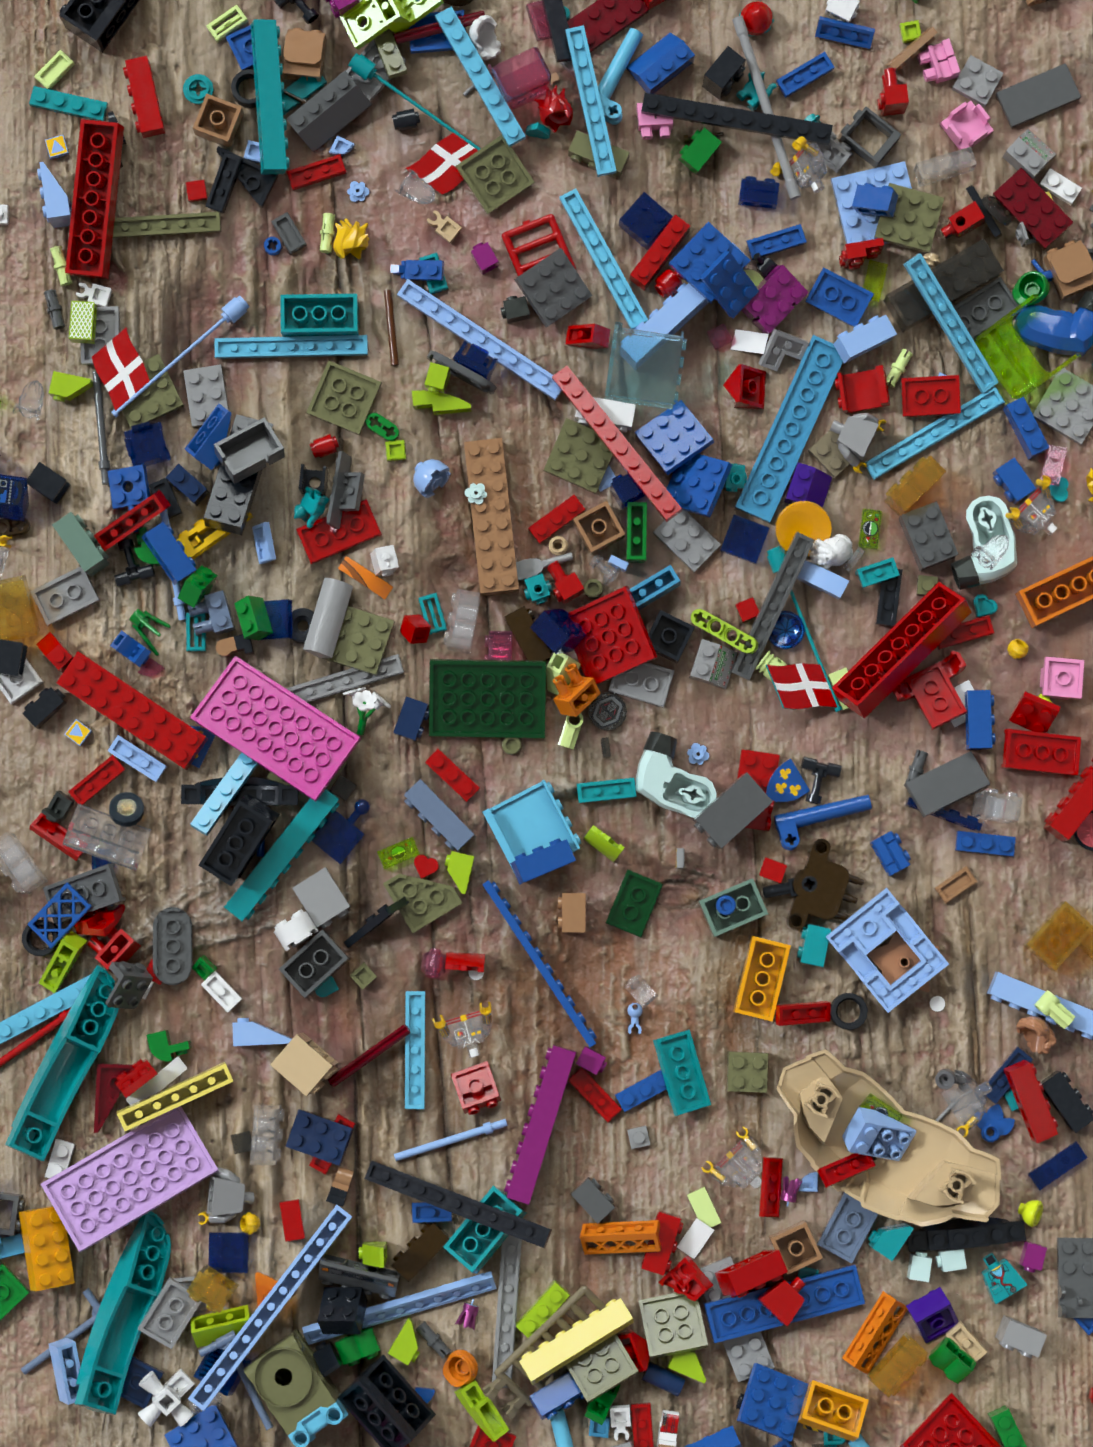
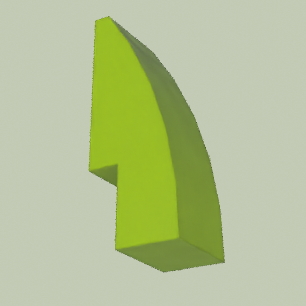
(441, 402)
(482, 1410)

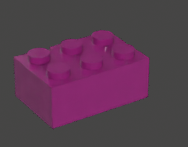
(775, 299)

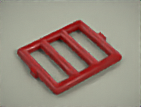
(527, 225)

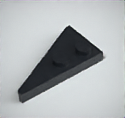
(250, 176)
(375, 920)

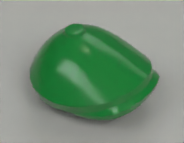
(1029, 284)

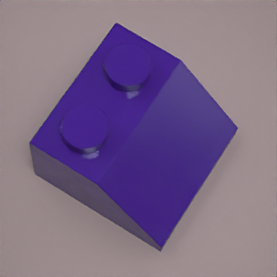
(808, 485)
(932, 1315)

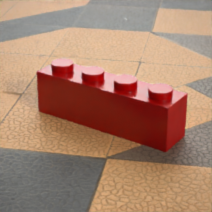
(144, 96)
(659, 252)
(132, 520)
(1031, 1101)

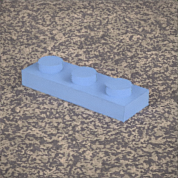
(137, 758)

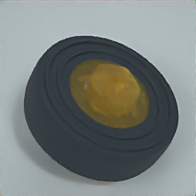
(126, 809)

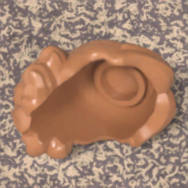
(1037, 1034)

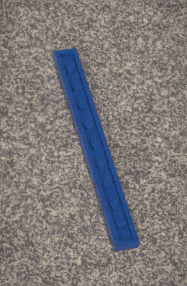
(545, 970)

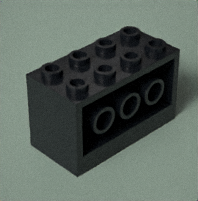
(96, 19)
(239, 839)
(386, 1405)

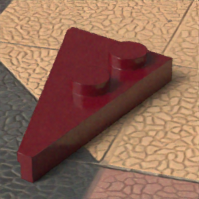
(106, 1091)

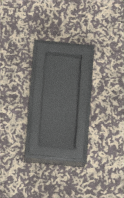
(289, 233)

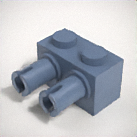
(219, 611)

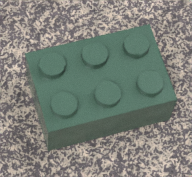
(81, 543)
(748, 908)

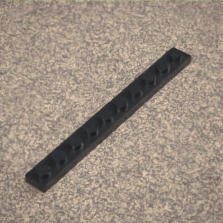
(736, 118)
(458, 1204)

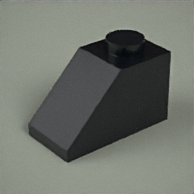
(327, 1358)

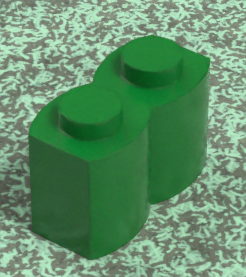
(358, 1346)
(952, 1360)

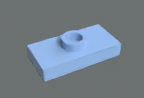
(264, 543)

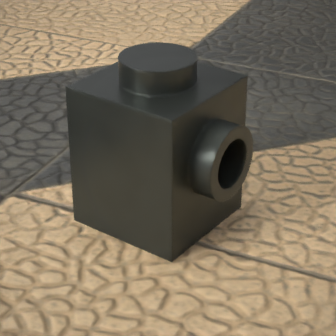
(515, 309)

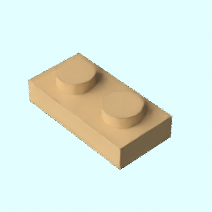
(966, 1341)

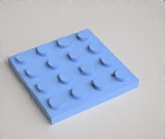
(861, 226)

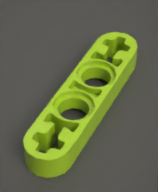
(723, 632)

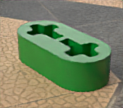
(379, 430)

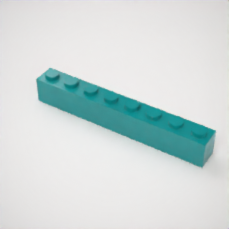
(269, 96)
(280, 854)

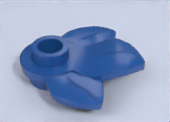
(994, 1120)

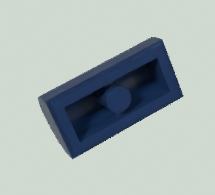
(663, 1379)

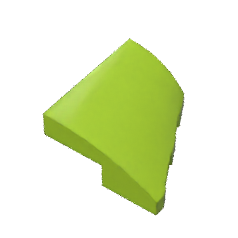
(603, 843)

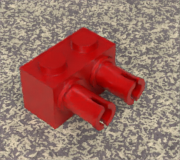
(894, 96)
(566, 586)
(118, 949)

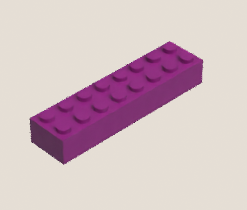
(540, 1126)

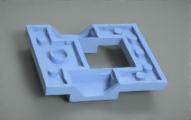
(871, 927)

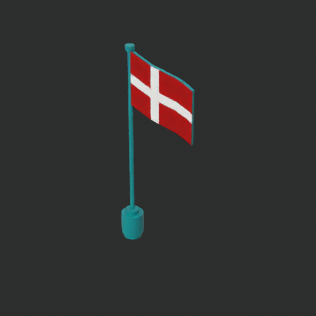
(439, 163)
(803, 683)

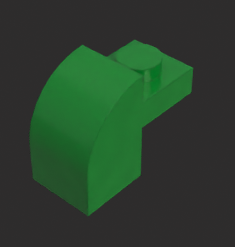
(144, 552)
(161, 1046)
(598, 1408)

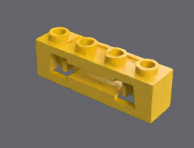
(210, 541)

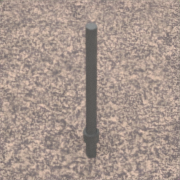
(104, 464)

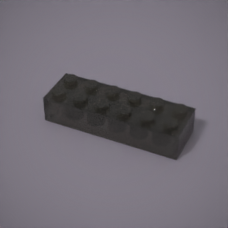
(956, 276)

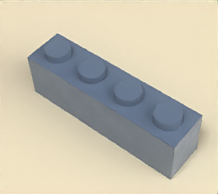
(439, 815)

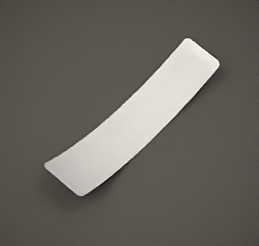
(159, 1081)

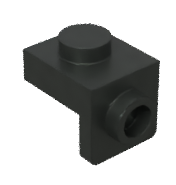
(58, 807)

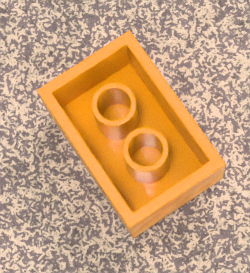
(833, 1411)

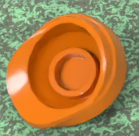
(460, 1368)

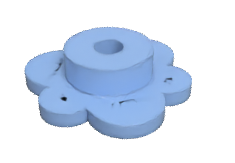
(355, 196)
(693, 758)

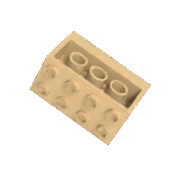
(305, 1064)

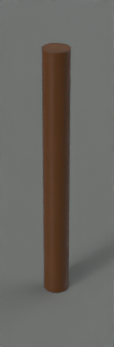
(391, 327)

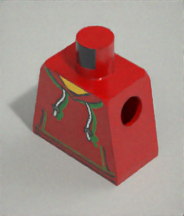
(969, 215)

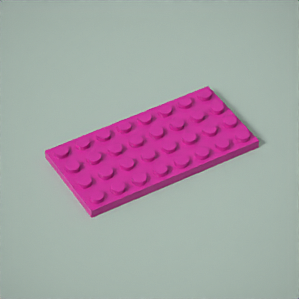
(275, 728)

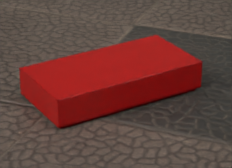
(292, 1220)

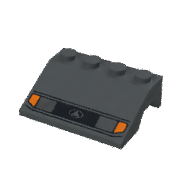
(356, 1274)

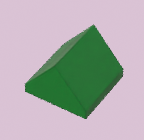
(204, 967)

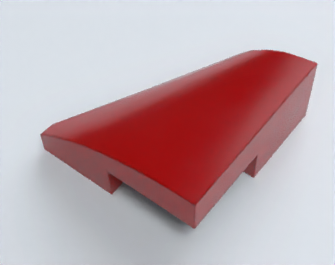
(100, 921)
(465, 961)
(687, 1279)

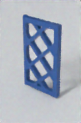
(44, 913)

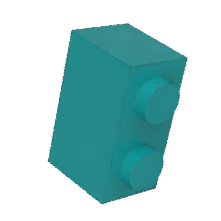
(814, 945)

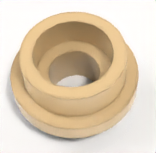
(562, 541)

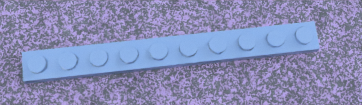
(475, 334)
(413, 1303)

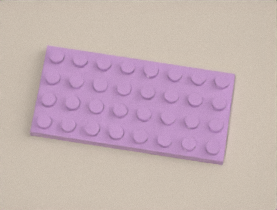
(129, 1178)

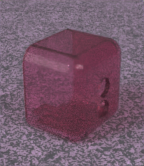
(522, 78)

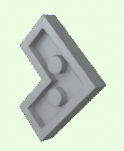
(779, 345)

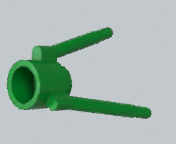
(140, 619)

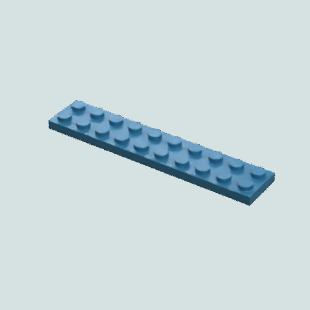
(790, 430)

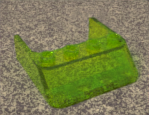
(1011, 357)

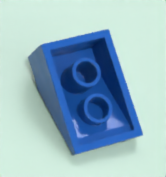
(211, 432)

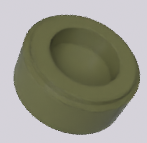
(593, 588)
(511, 745)

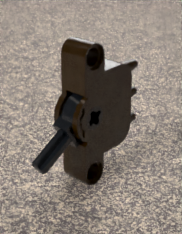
(825, 893)

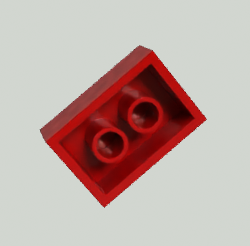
(751, 1273)

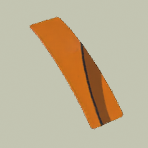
(365, 577)

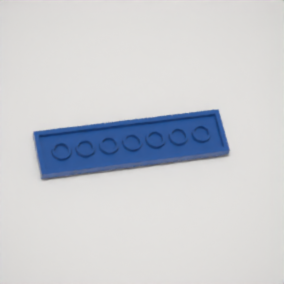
(822, 1295)

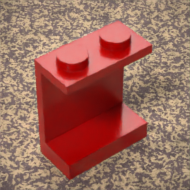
(863, 390)

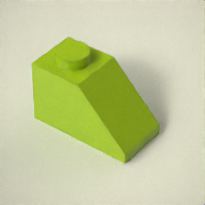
(437, 378)
(68, 386)
(460, 869)
(405, 1344)
(688, 1365)

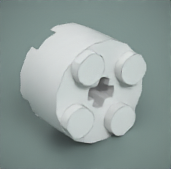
(296, 930)

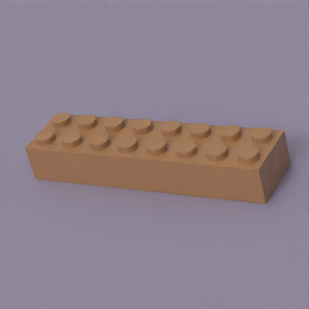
(492, 518)

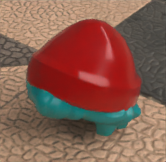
(757, 18)

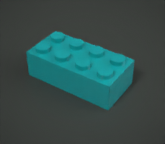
(319, 315)
(476, 1243)

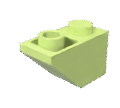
(556, 667)

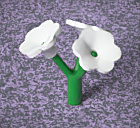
(365, 701)

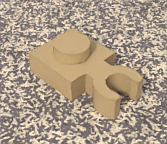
(445, 228)

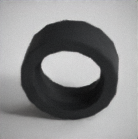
(241, 76)
(27, 943)
(863, 1011)

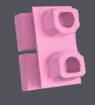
(942, 62)
(647, 123)

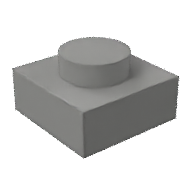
(638, 1137)

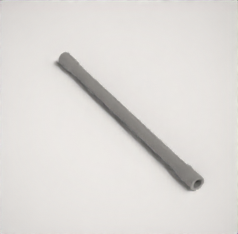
(742, 33)

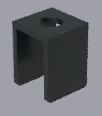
(306, 475)
(48, 483)
(12, 658)

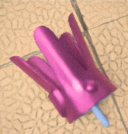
(790, 1190)
(469, 1314)

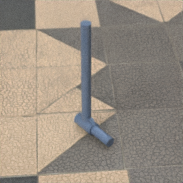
(72, 1335)
(222, 1343)

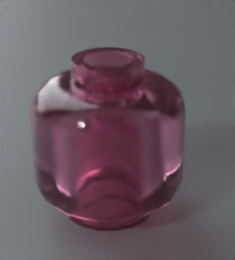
(433, 963)

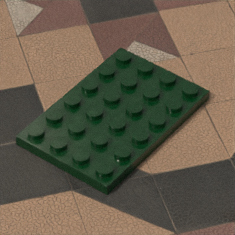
(487, 698)

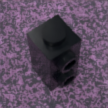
(47, 705)

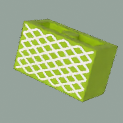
(83, 322)

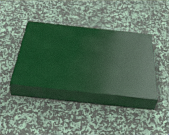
(634, 903)

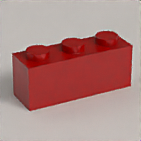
(659, 1261)

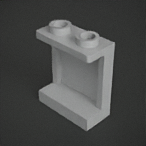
(322, 898)

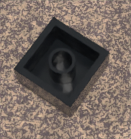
(723, 73)
(670, 636)
(342, 1310)

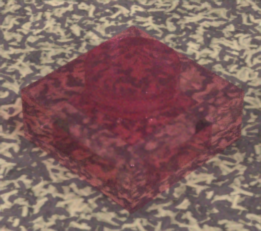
(719, 336)

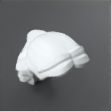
(484, 37)
(831, 551)

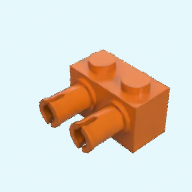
(577, 694)

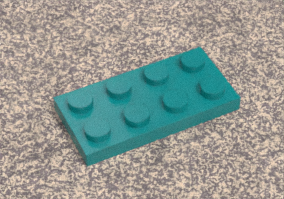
(682, 1072)

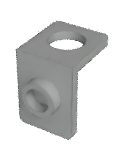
(1022, 236)

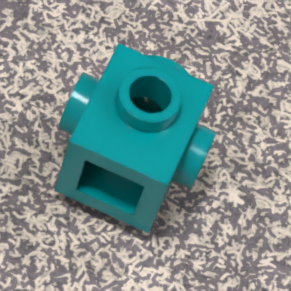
(736, 478)
(537, 582)

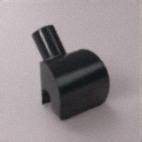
(764, 265)

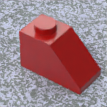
(588, 336)
(55, 652)

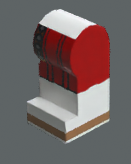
(668, 1429)

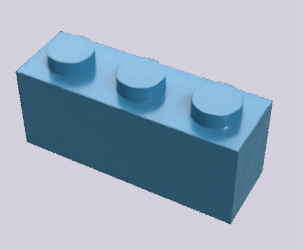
(655, 587)

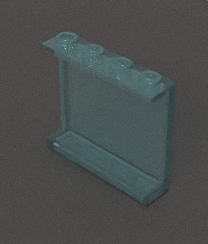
(644, 367)

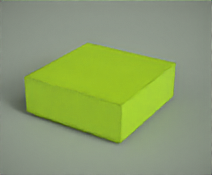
(910, 31)
(395, 450)

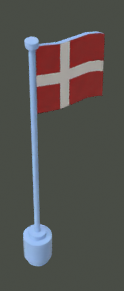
(124, 370)

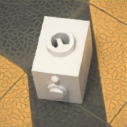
(842, 9)
(384, 560)

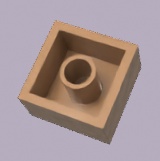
(218, 120)
(598, 528)
(573, 912)
(796, 1246)

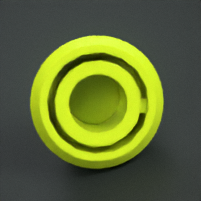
(1031, 1212)

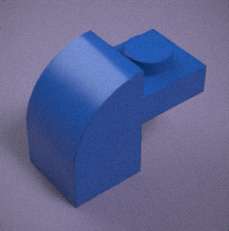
(131, 649)

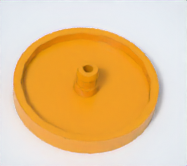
(804, 518)

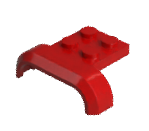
(935, 691)

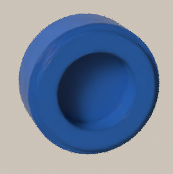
(725, 905)

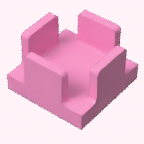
(967, 125)
(1062, 678)

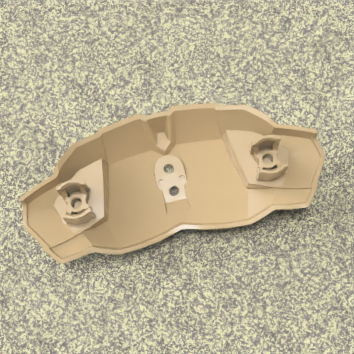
(930, 1183)

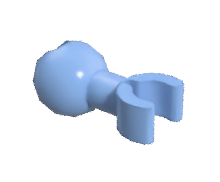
(634, 1013)

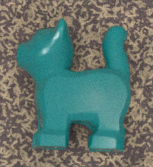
(750, 91)
(312, 504)

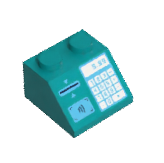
(890, 1239)

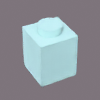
(951, 1260)
(919, 1266)

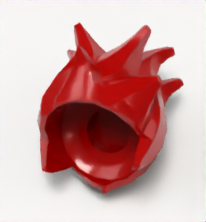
(555, 109)

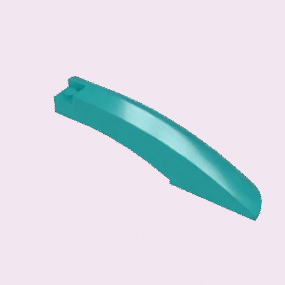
(64, 1067)
(124, 1305)

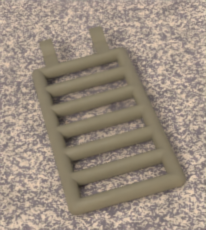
(502, 1379)

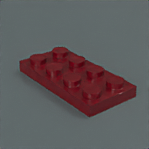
(607, 18)
(1033, 207)

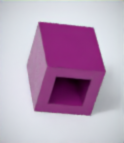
(484, 257)
(591, 1060)
(1032, 1256)

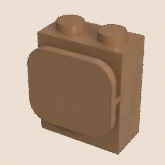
(304, 54)
(1070, 268)

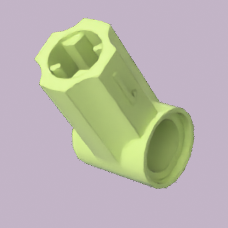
(570, 733)
(1051, 1007)

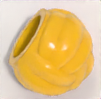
(1017, 649)
(249, 1223)

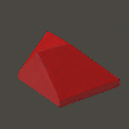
(747, 387)
(636, 1348)

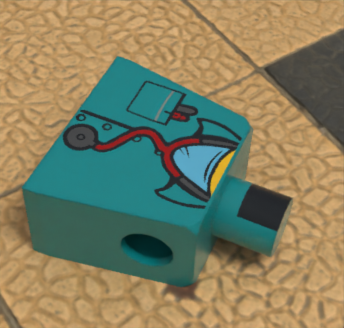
(1001, 1278)

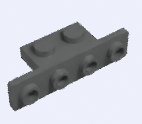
(345, 491)

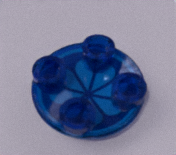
(787, 631)

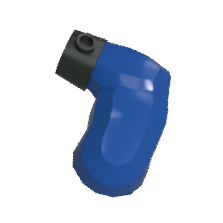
(1058, 329)

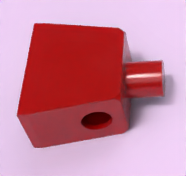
(783, 1299)

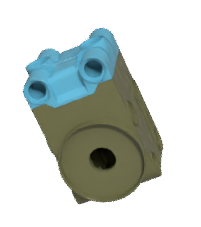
(296, 1389)

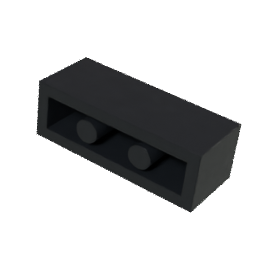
(1067, 1101)

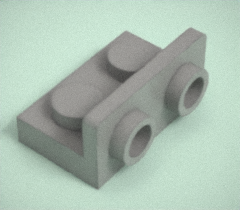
(835, 153)

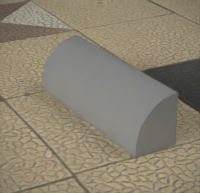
(328, 618)

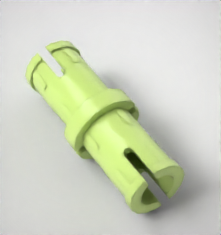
(327, 233)
(60, 265)
(898, 367)

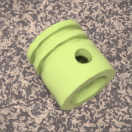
(770, 660)

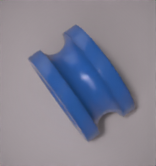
(278, 247)

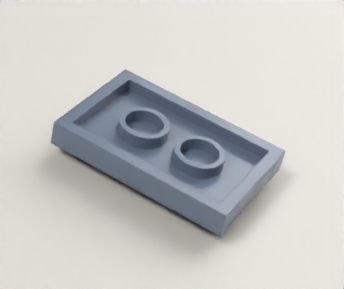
(847, 1228)

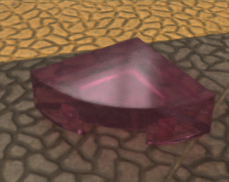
(151, 668)

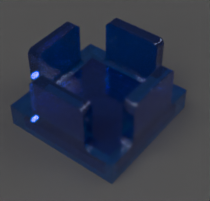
(475, 360)
(147, 444)

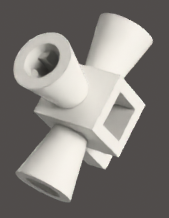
(166, 1397)

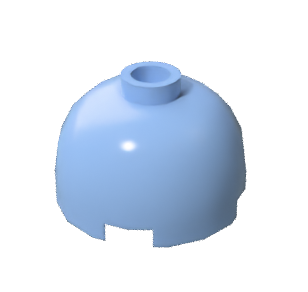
(429, 476)

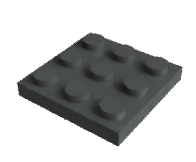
(553, 287)

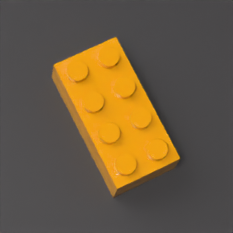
(762, 978)
(46, 1249)

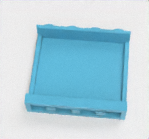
(530, 822)

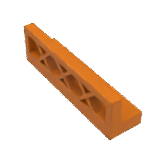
(620, 1233)
(873, 1331)

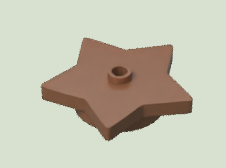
(889, 959)

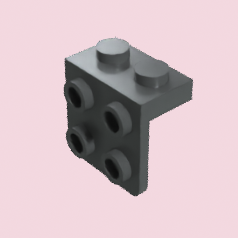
(131, 985)

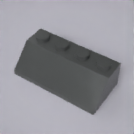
(329, 111)

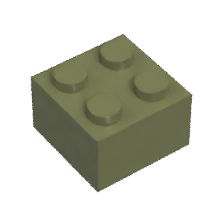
(747, 1071)

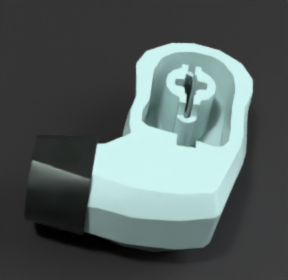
(986, 520)
(670, 785)

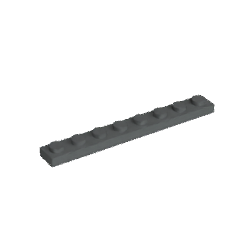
(774, 603)

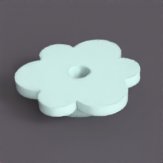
(478, 499)

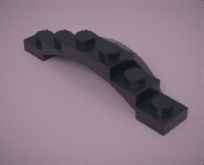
(264, 790)
(966, 1234)

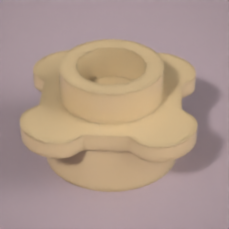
(931, 259)

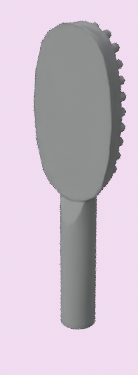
(533, 566)

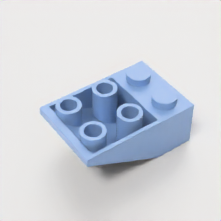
(57, 204)
(877, 1135)

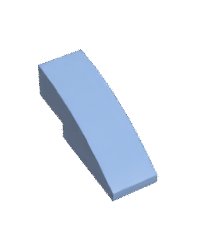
(822, 579)

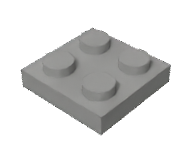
(977, 81)

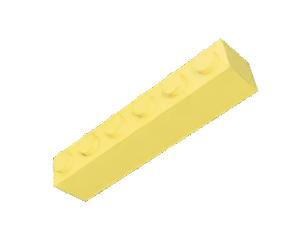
(174, 1096)
(576, 1341)

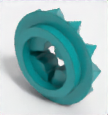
(192, 83)

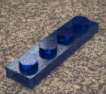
(951, 816)

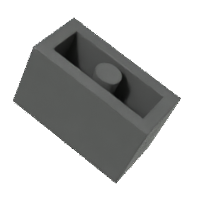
(593, 1200)

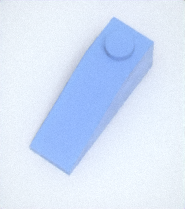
(253, 1033)

